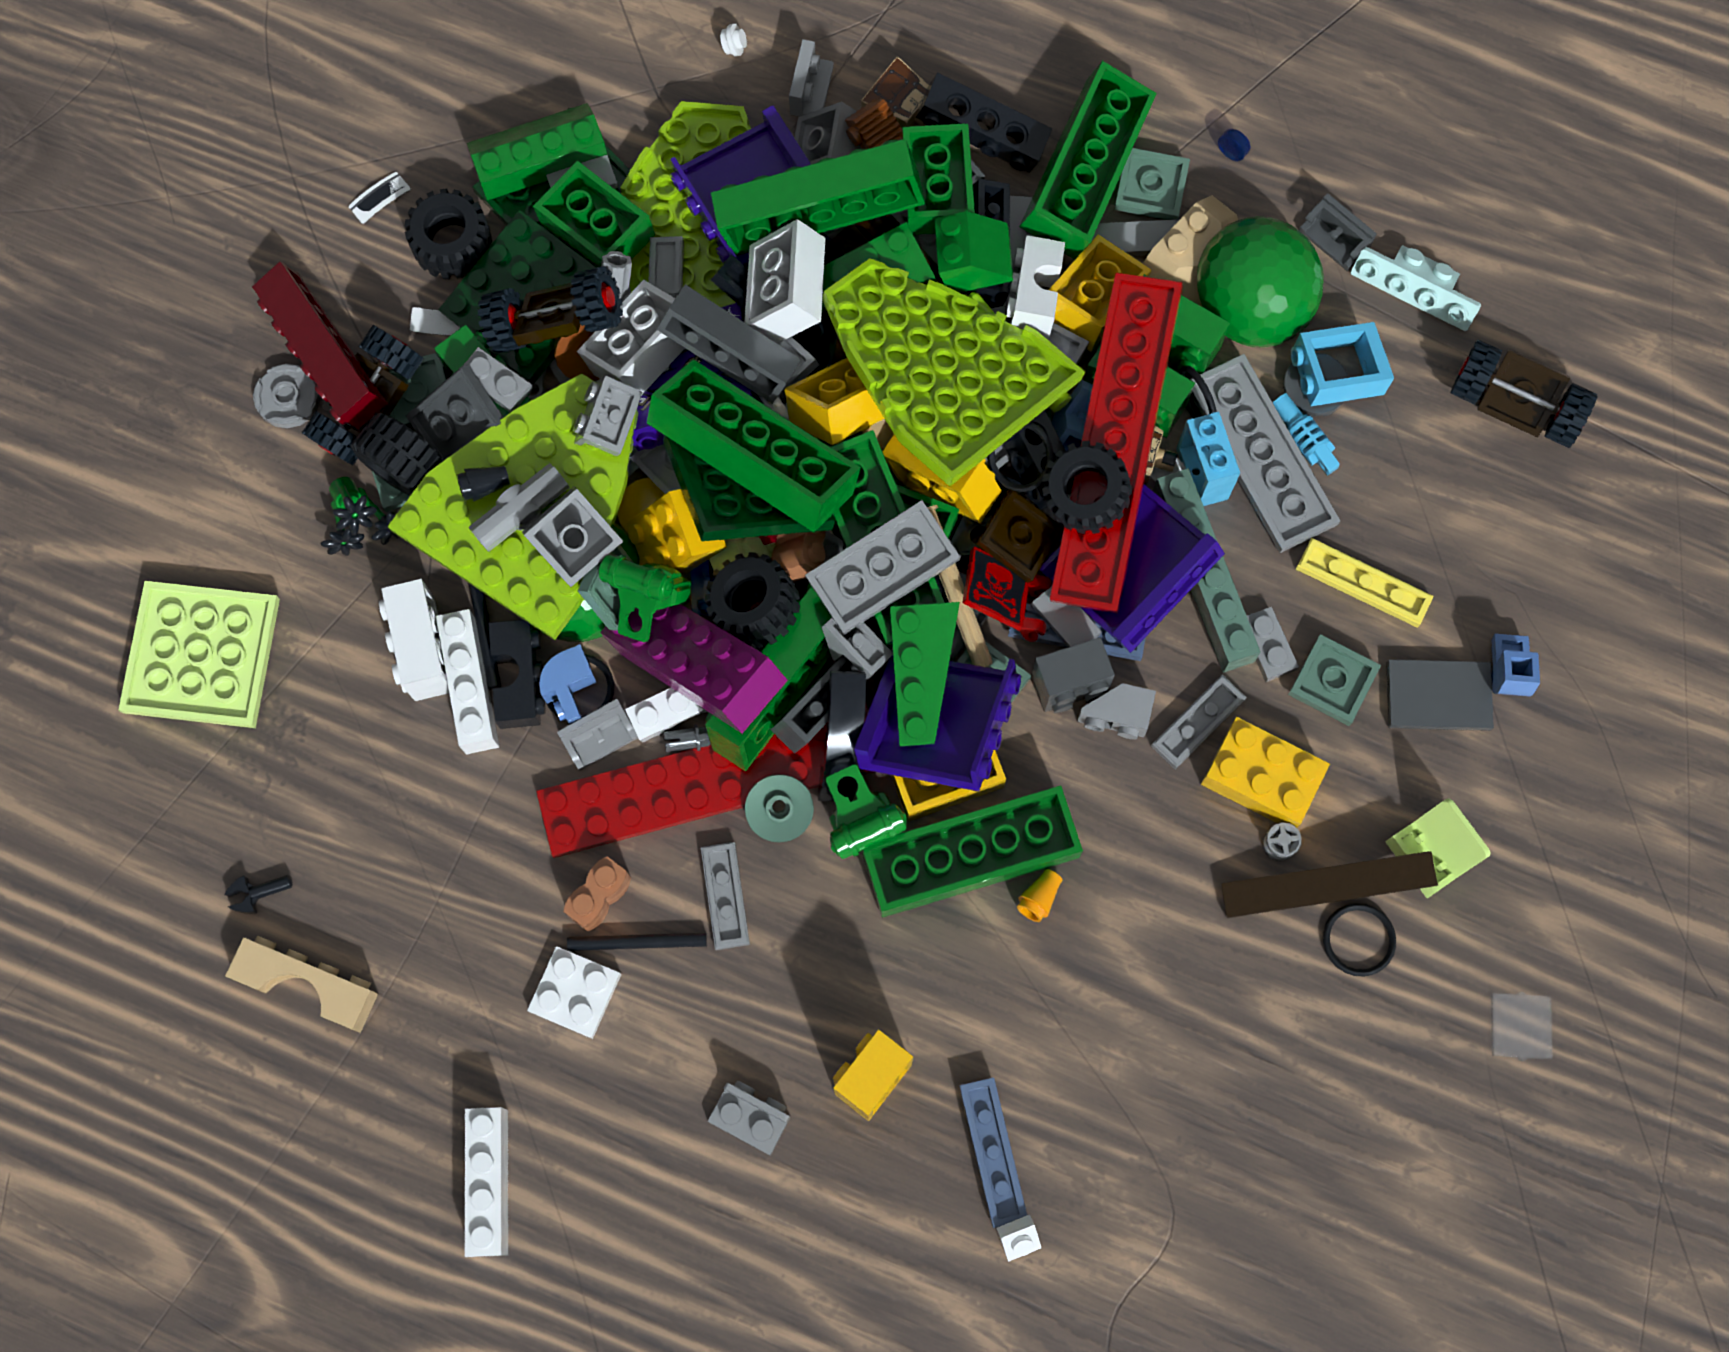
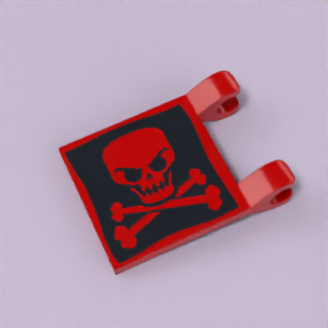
(1003, 594)

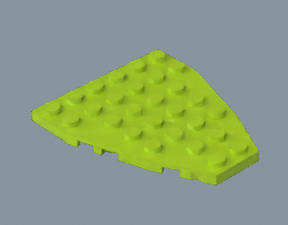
(688, 134)
(942, 367)
(525, 442)

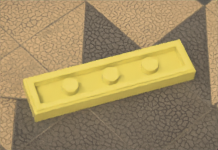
(1364, 582)

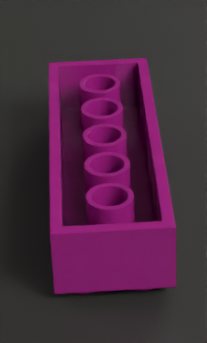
(702, 664)

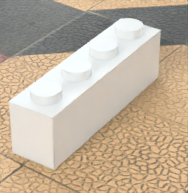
(467, 682)
(486, 1182)

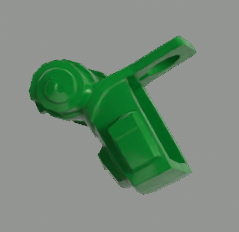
(645, 588)
(864, 820)

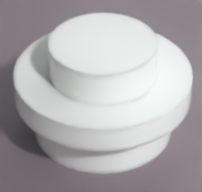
(733, 40)

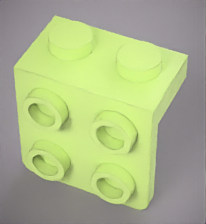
(1450, 839)

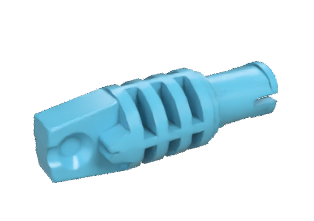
(1307, 435)

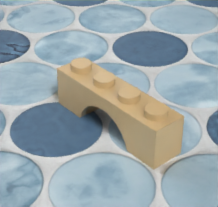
(263, 968)

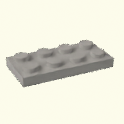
(882, 567)

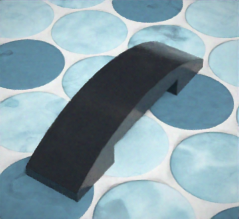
(844, 726)

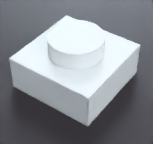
(1019, 1237)

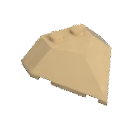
(1180, 250)

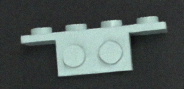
(1419, 283)

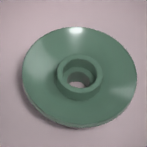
(784, 824)

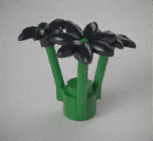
(349, 511)

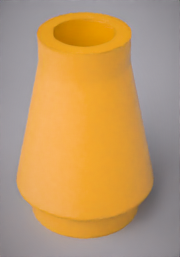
(1039, 897)

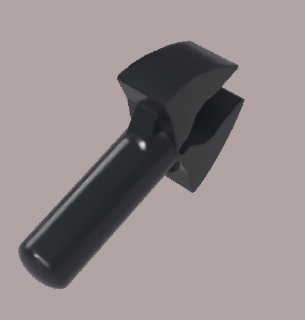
(256, 892)

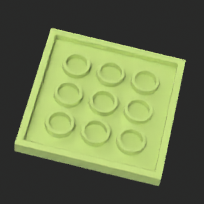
(199, 654)

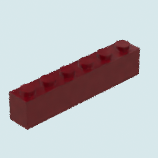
(319, 346)

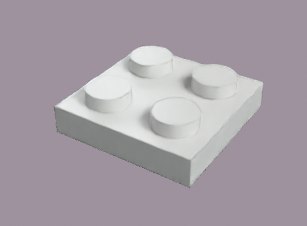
(574, 992)

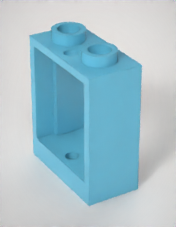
(1371, 355)
(1208, 450)

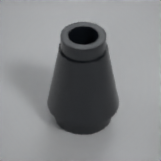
(482, 481)

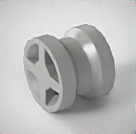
(1284, 835)

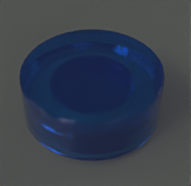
(1234, 144)

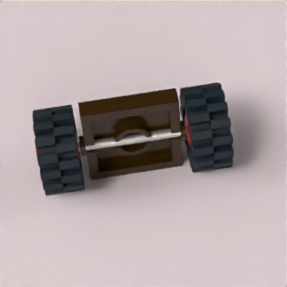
(550, 312)
(390, 353)
(1524, 393)

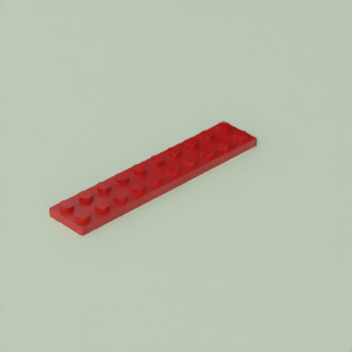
(1122, 418)
(666, 793)

